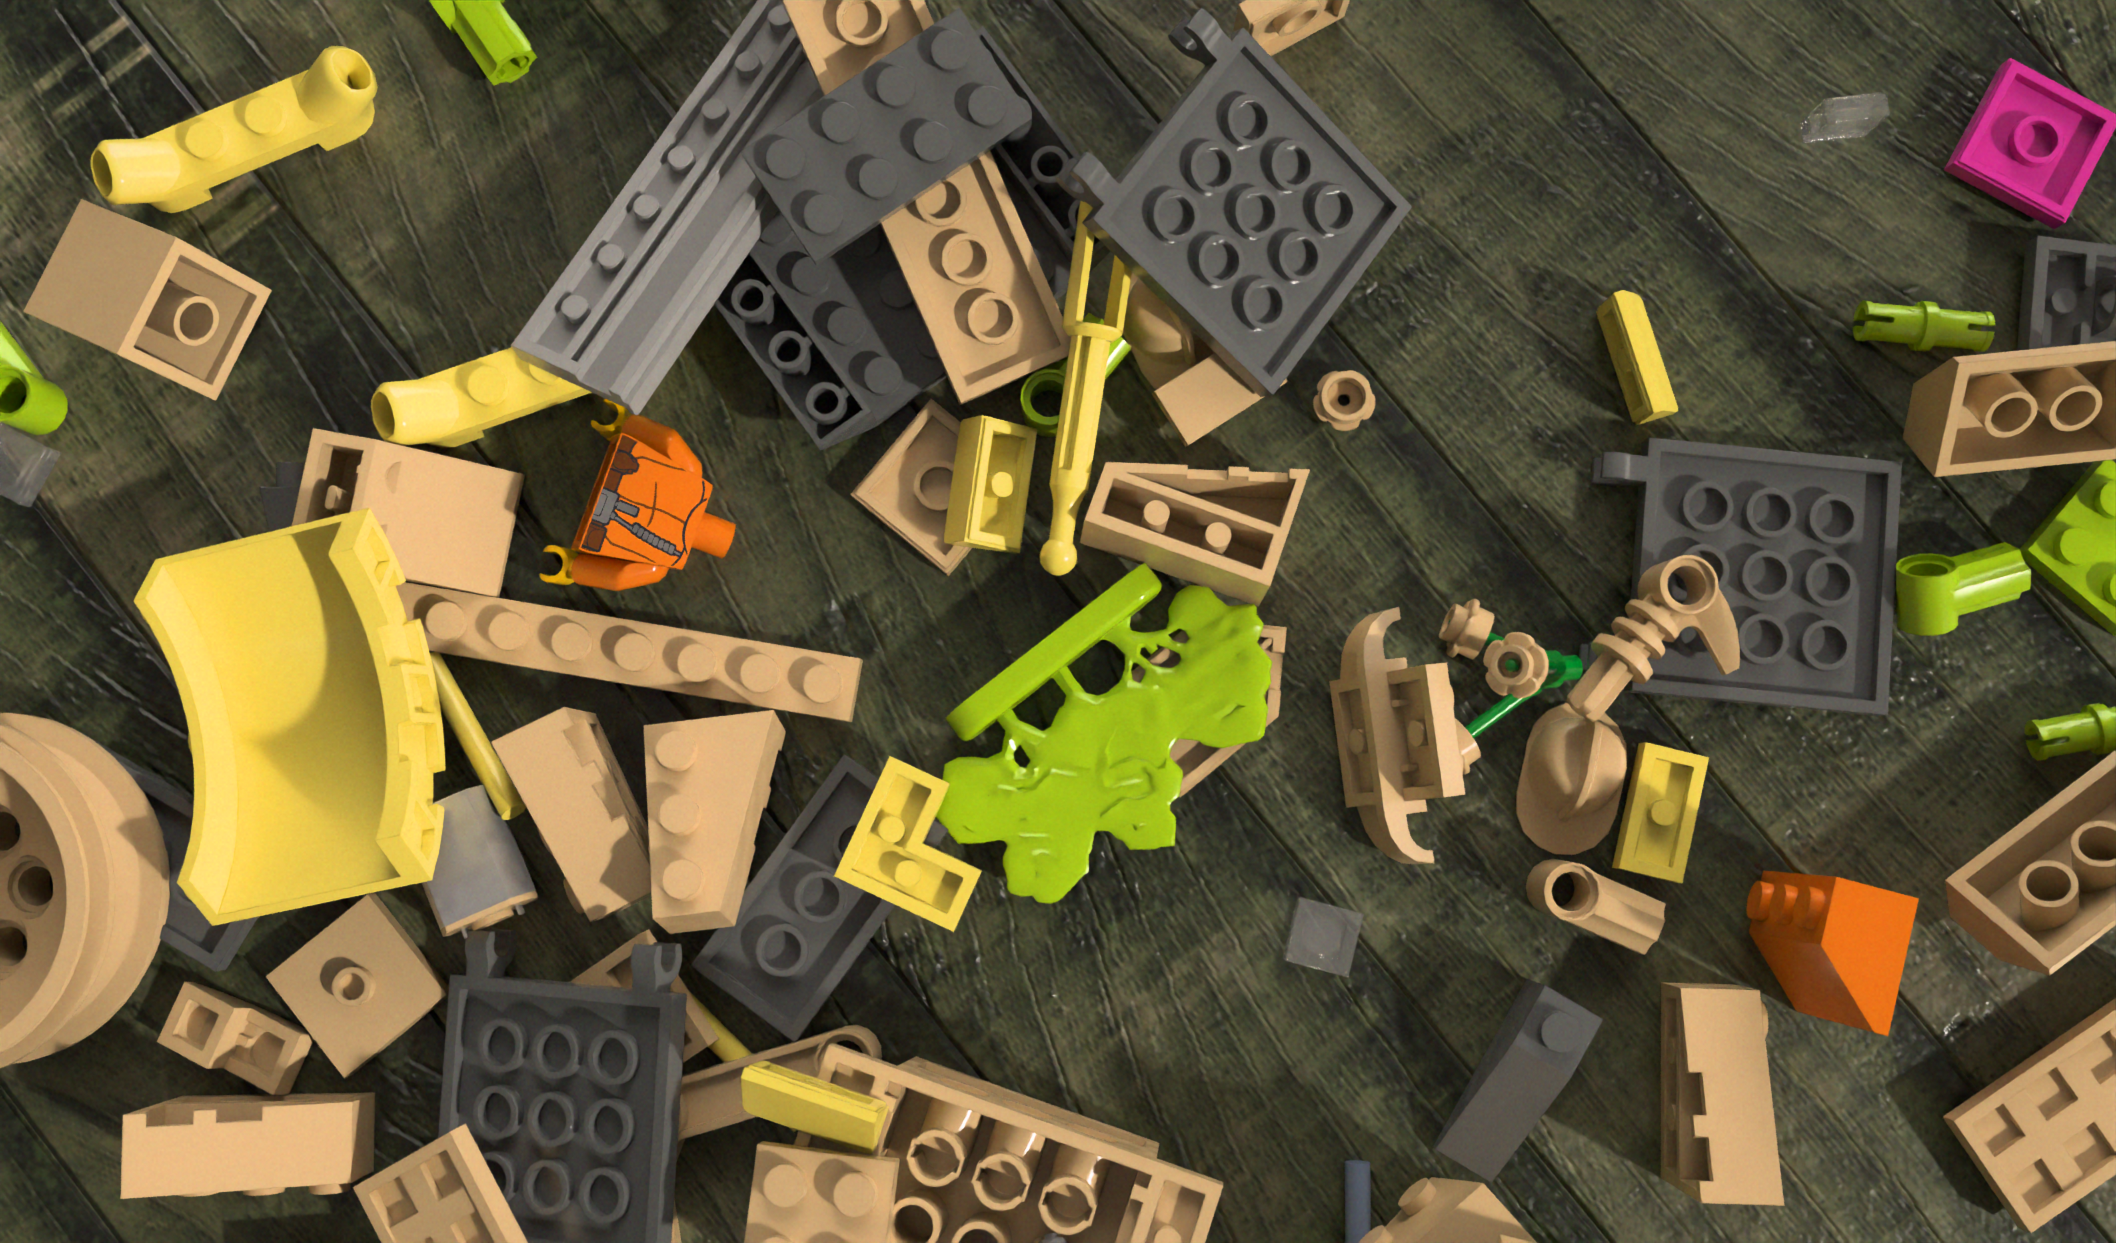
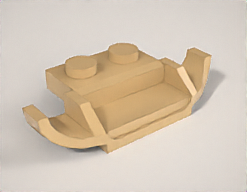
(1393, 737)

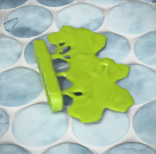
(1110, 752)

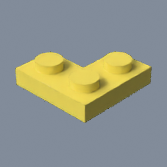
(890, 852)

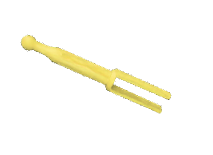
(1080, 395)

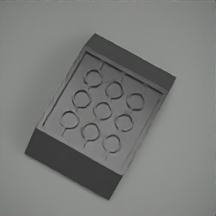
(846, 332)

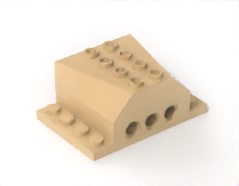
(1013, 1167)

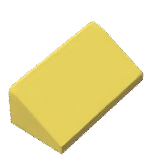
(1636, 357)
(990, 484)
(813, 1106)

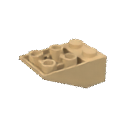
(440, 513)

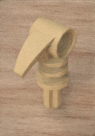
(1655, 619)

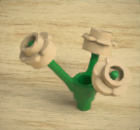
(1513, 664)

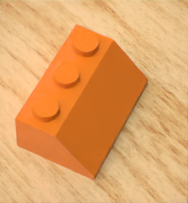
(1833, 944)

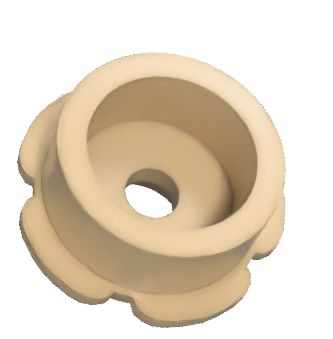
(1346, 383)

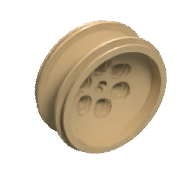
(110, 886)

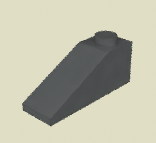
(1517, 1078)

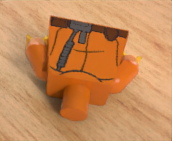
(641, 510)

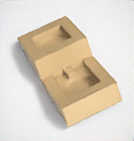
(1204, 398)
(237, 1037)

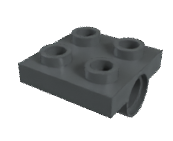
(2067, 293)

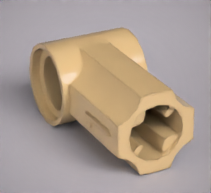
(1598, 905)

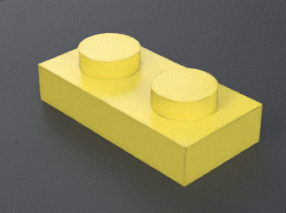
(1660, 812)

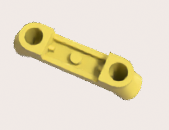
(181, 163)
(465, 400)

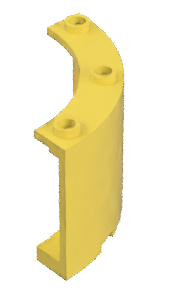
(301, 717)

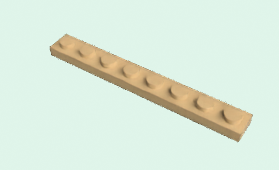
(634, 652)

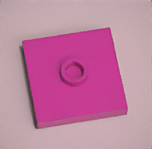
(2032, 143)

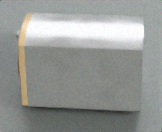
(477, 866)

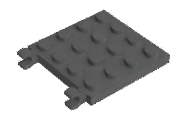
(1242, 207)
(1796, 552)
(570, 1091)

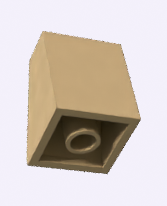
(148, 298)

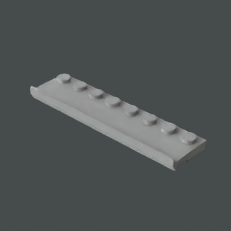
(675, 225)

